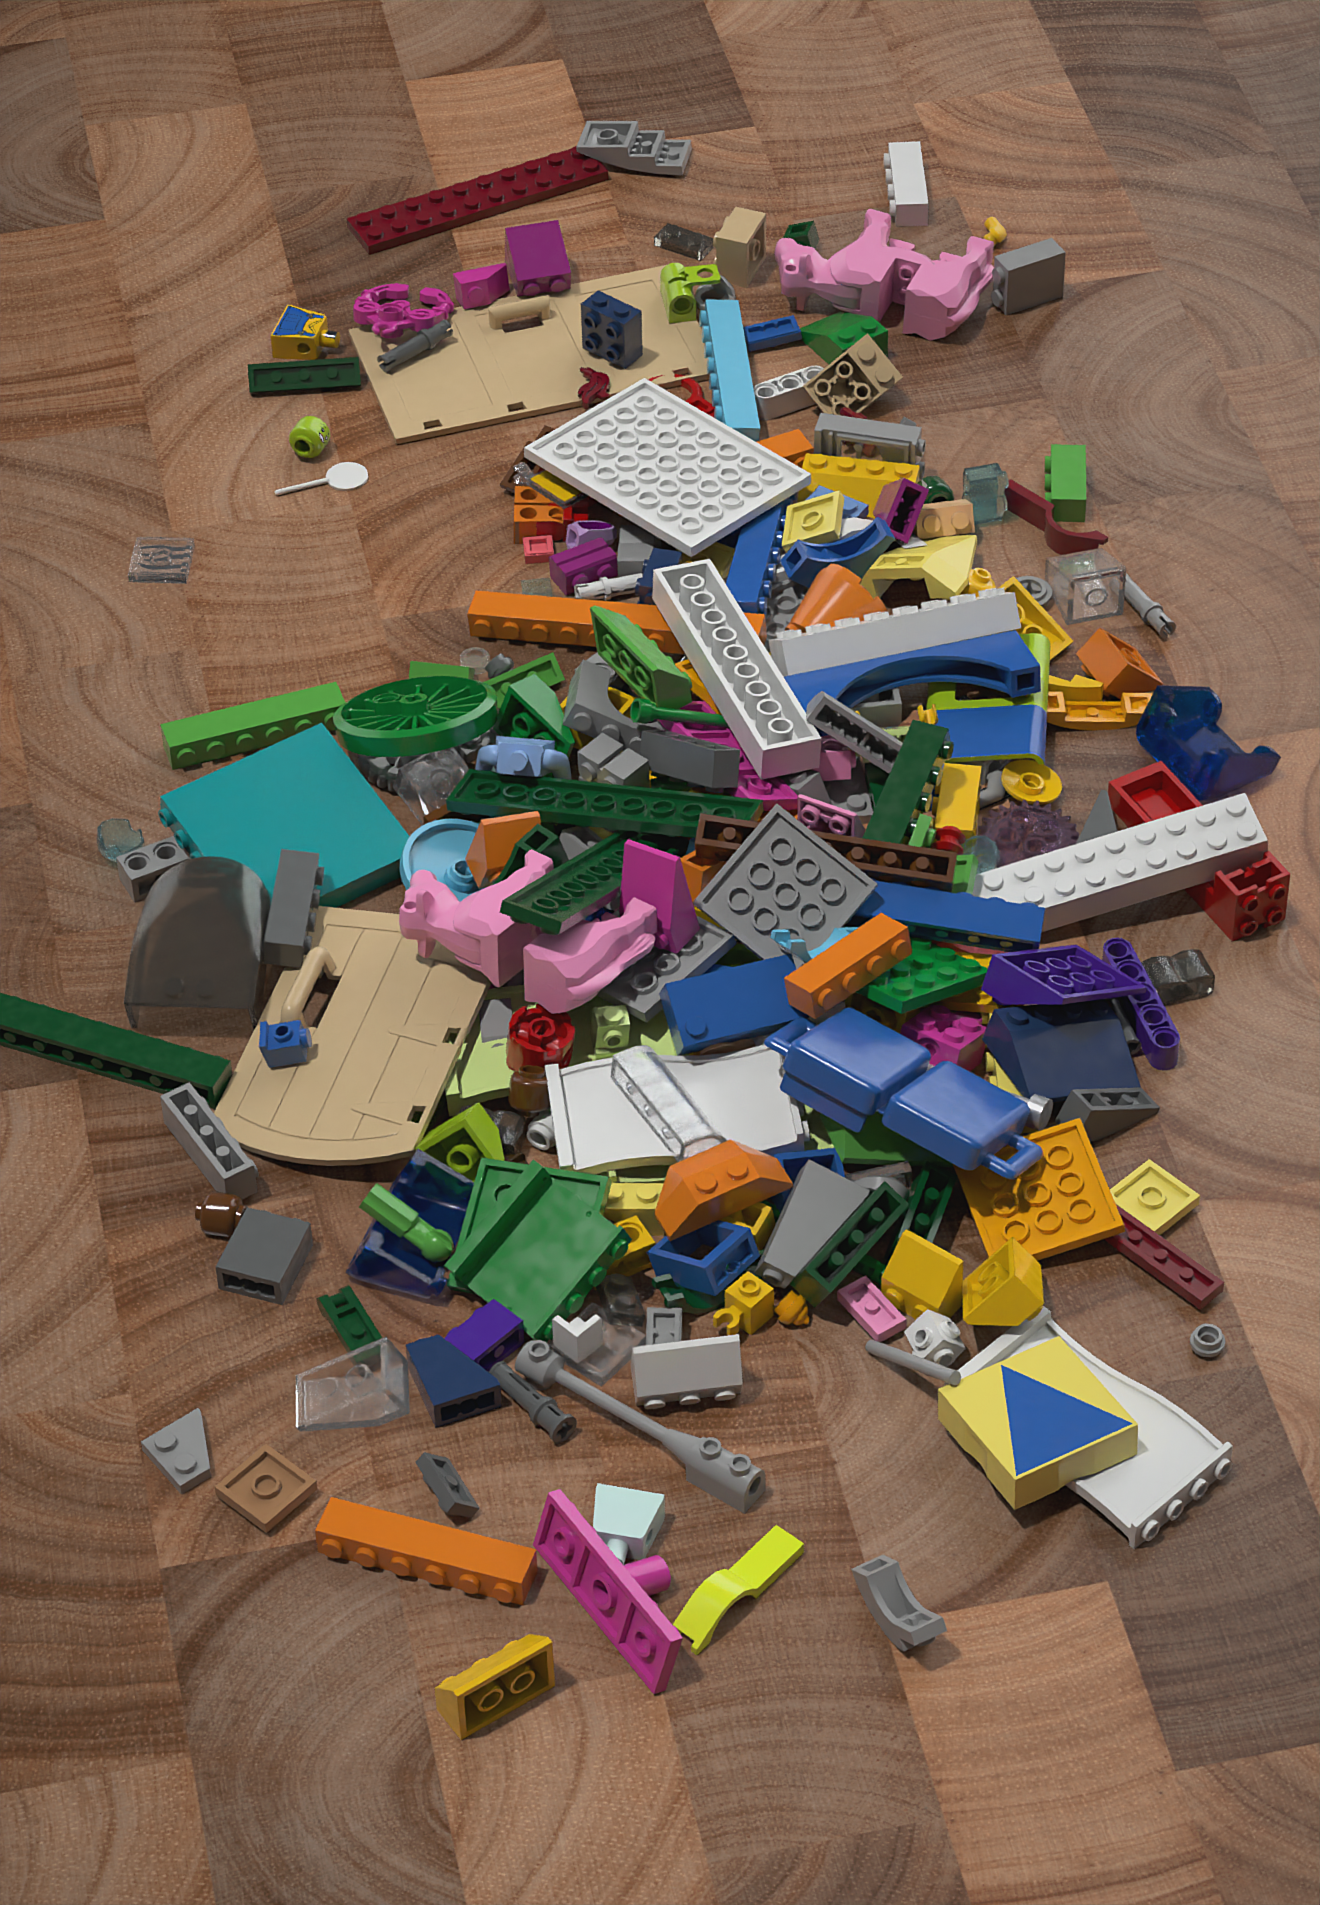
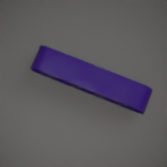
(1145, 1011)

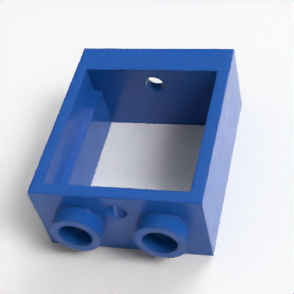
(731, 1245)

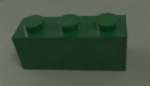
(927, 1204)

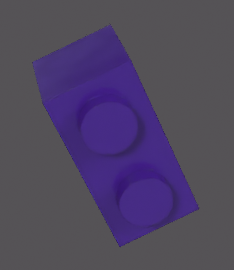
(488, 1335)

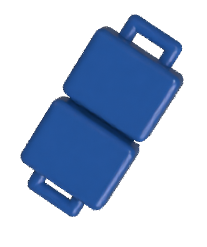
(863, 1067)

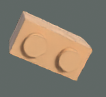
(945, 519)

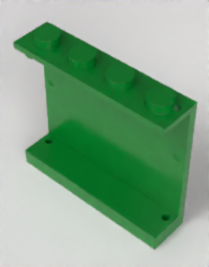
(538, 1251)

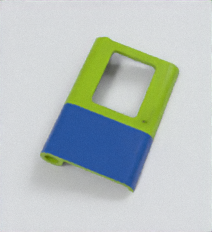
(1000, 725)

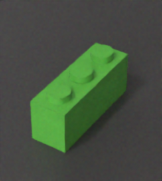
(1066, 482)

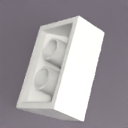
(686, 1371)

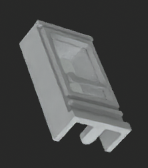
(869, 440)

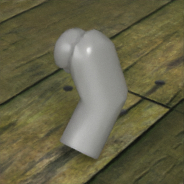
(994, 791)

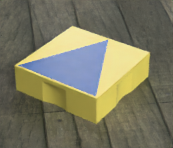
(1037, 1422)

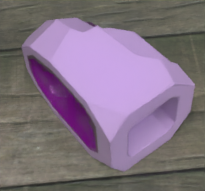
(586, 531)

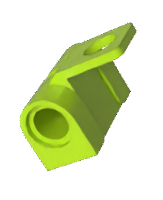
(677, 289)

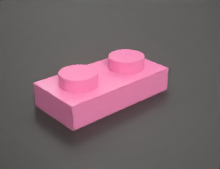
(871, 1309)

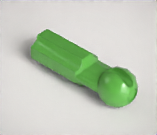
(404, 1222)

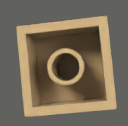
(741, 246)

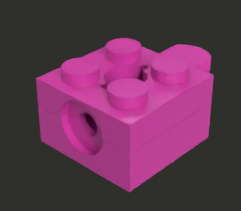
(948, 1035)

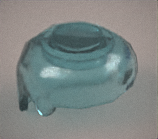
(117, 838)
(984, 850)

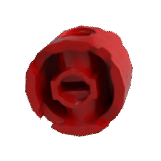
(539, 1038)

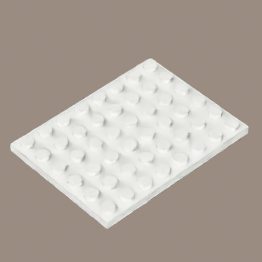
(667, 466)

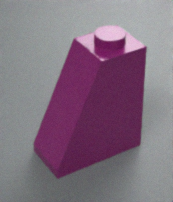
(900, 506)

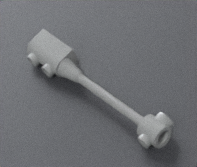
(706, 1462)

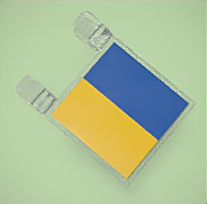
(549, 486)

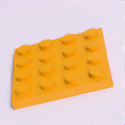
(1050, 1205)

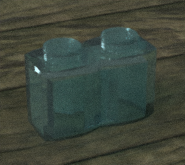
(985, 490)

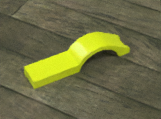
(746, 1577)

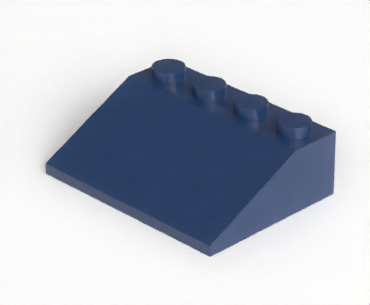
(1061, 1048)

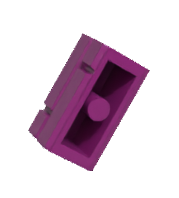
(583, 565)

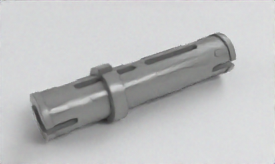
(1150, 611)

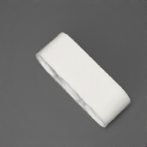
(784, 393)

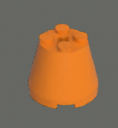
(833, 597)

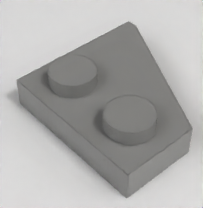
(180, 1452)

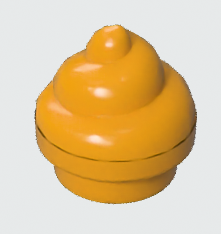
(792, 1309)

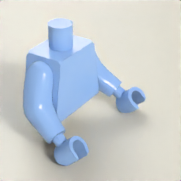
(523, 758)

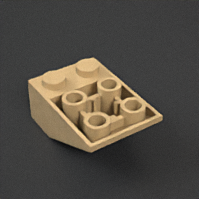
(853, 379)

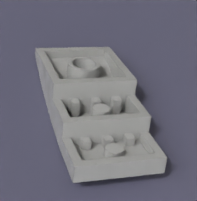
(634, 149)

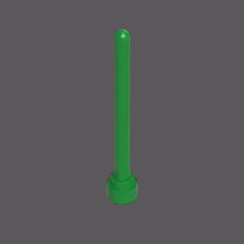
(644, 711)

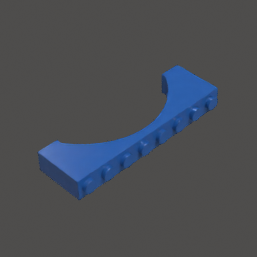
(989, 661)

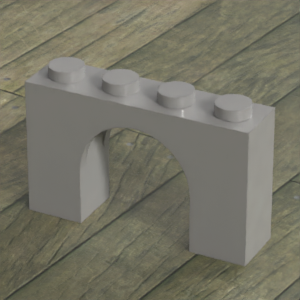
(592, 712)

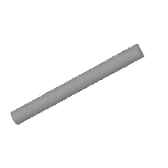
(913, 1362)

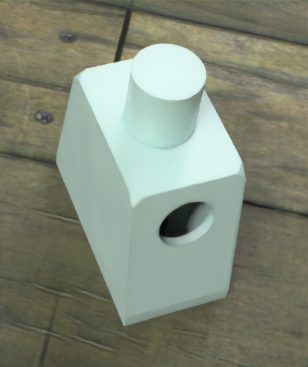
(627, 1520)

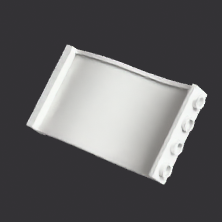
(736, 1089)
(1174, 1451)

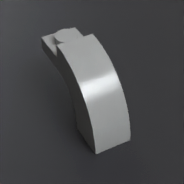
(894, 1605)

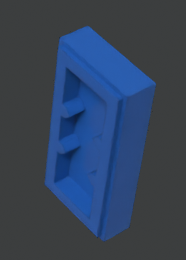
(772, 333)

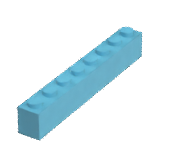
(729, 367)

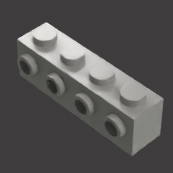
(208, 1142)

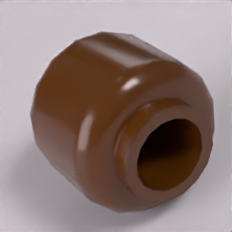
(529, 1091)
(220, 1213)

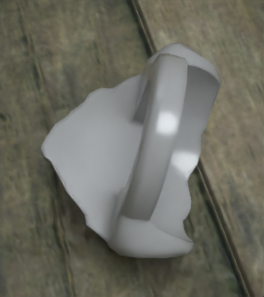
(718, 291)

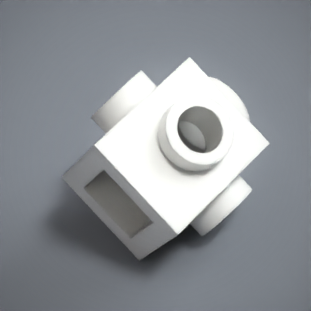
(935, 1338)

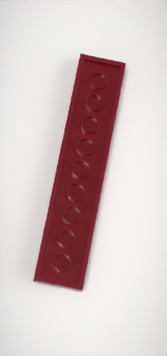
(475, 199)

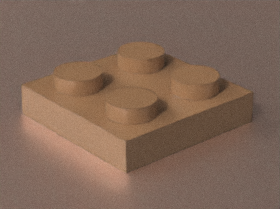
(266, 1488)

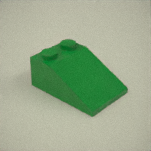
(840, 331)
(534, 713)

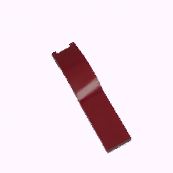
(1041, 515)

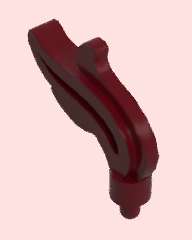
(595, 388)

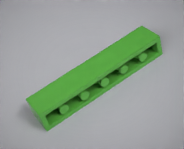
(249, 725)

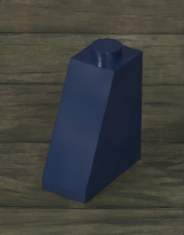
(450, 1381)

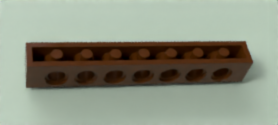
(885, 861)

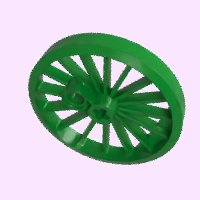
(416, 716)

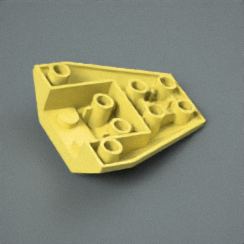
(942, 563)

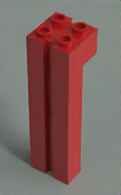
(1233, 900)

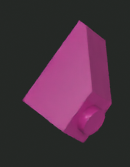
(481, 285)

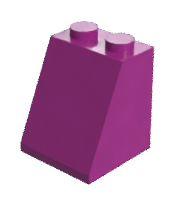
(537, 258)

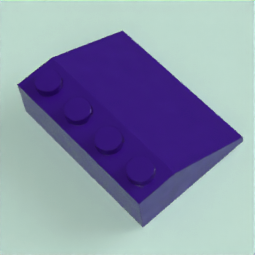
(1055, 977)

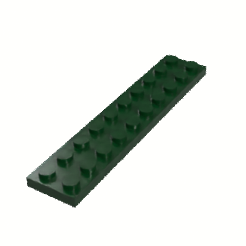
(595, 803)
(581, 883)

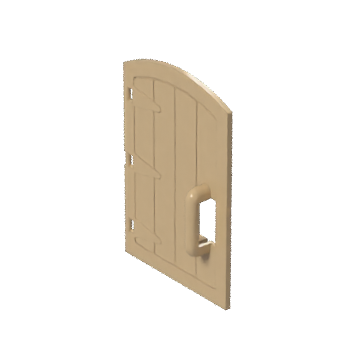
(369, 1059)

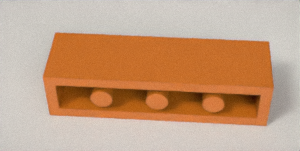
(848, 965)

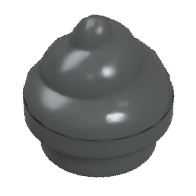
(499, 665)

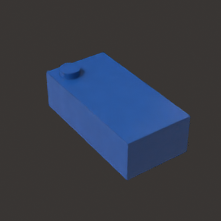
(729, 1004)

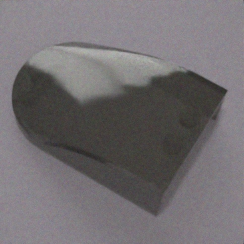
(200, 940)

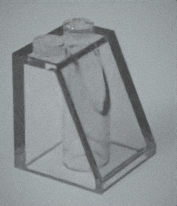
(1086, 585)

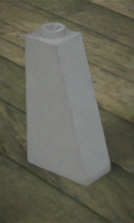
(809, 1218)

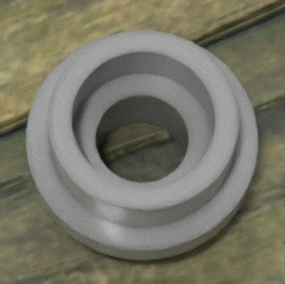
(1207, 1340)

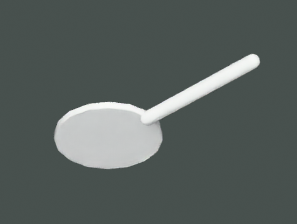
(342, 477)

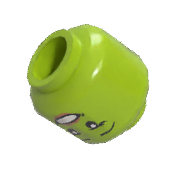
(309, 437)

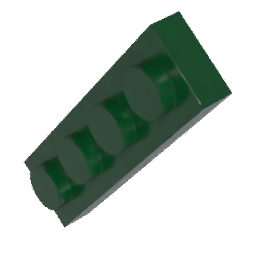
(304, 375)

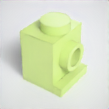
(609, 1030)

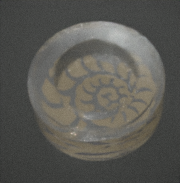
(475, 658)

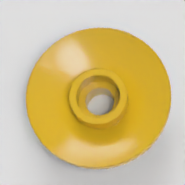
(1031, 782)

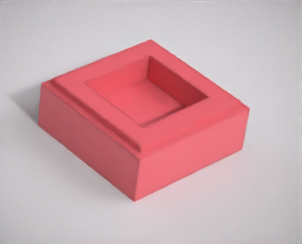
(537, 549)

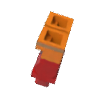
(542, 517)

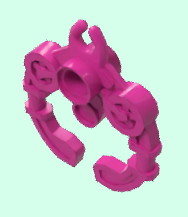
(393, 317)

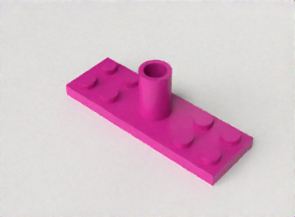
(749, 783)
(610, 1591)

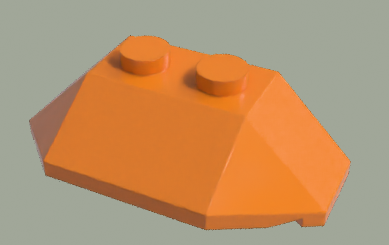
(716, 1186)

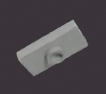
(663, 1325)

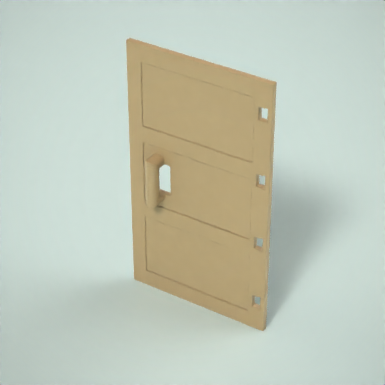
(487, 372)

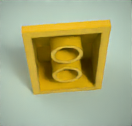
(1035, 618)

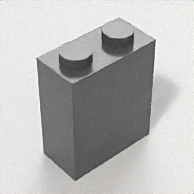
(264, 1255)

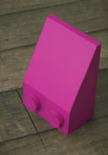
(661, 882)

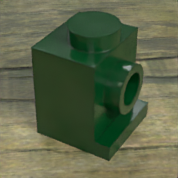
(803, 234)

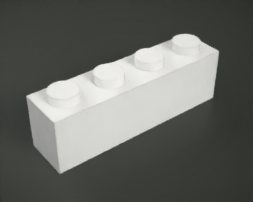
(906, 184)

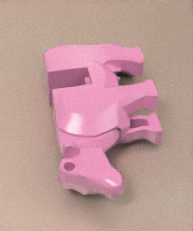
(872, 276)
(558, 968)

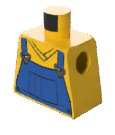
(302, 335)

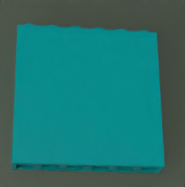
(297, 799)

